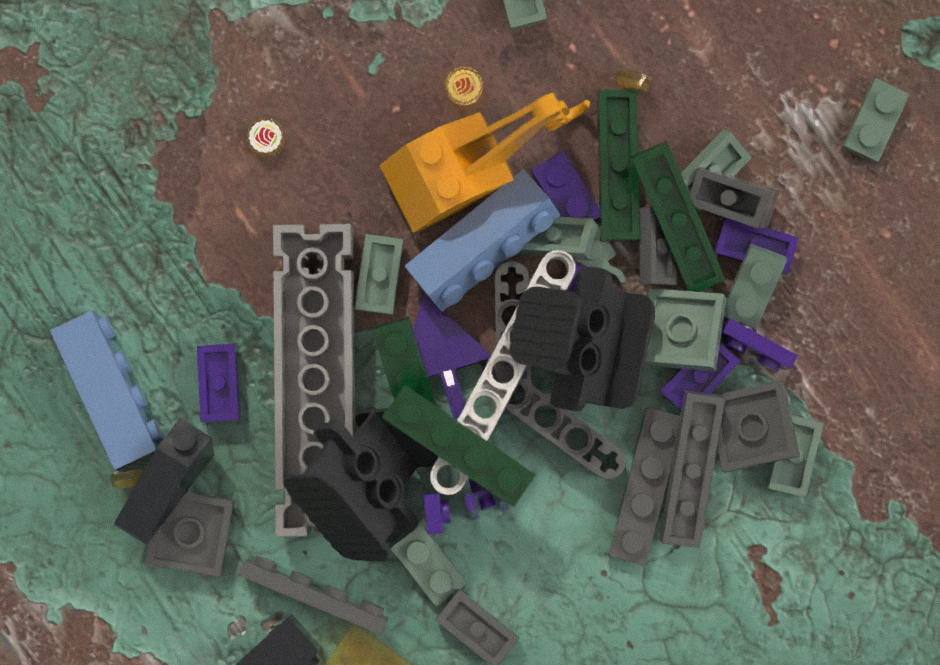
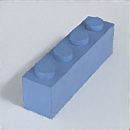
(483, 240)
(107, 389)

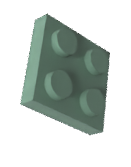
(686, 329)

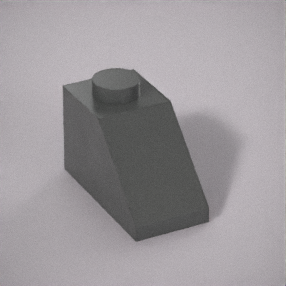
(733, 197)

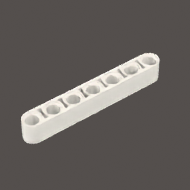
(487, 385)

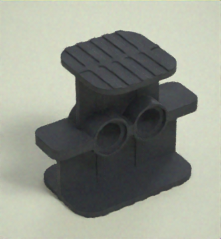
(586, 336)
(358, 485)

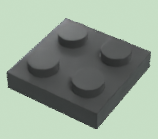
(756, 427)
(193, 536)

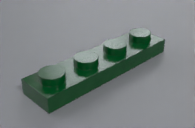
(617, 173)
(678, 217)
(403, 361)
(459, 446)

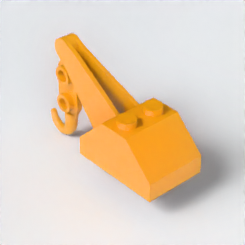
(464, 161)

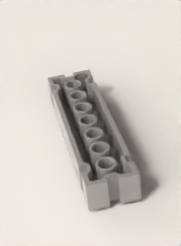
(310, 352)

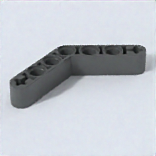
(535, 398)

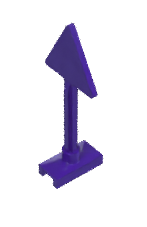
(444, 350)

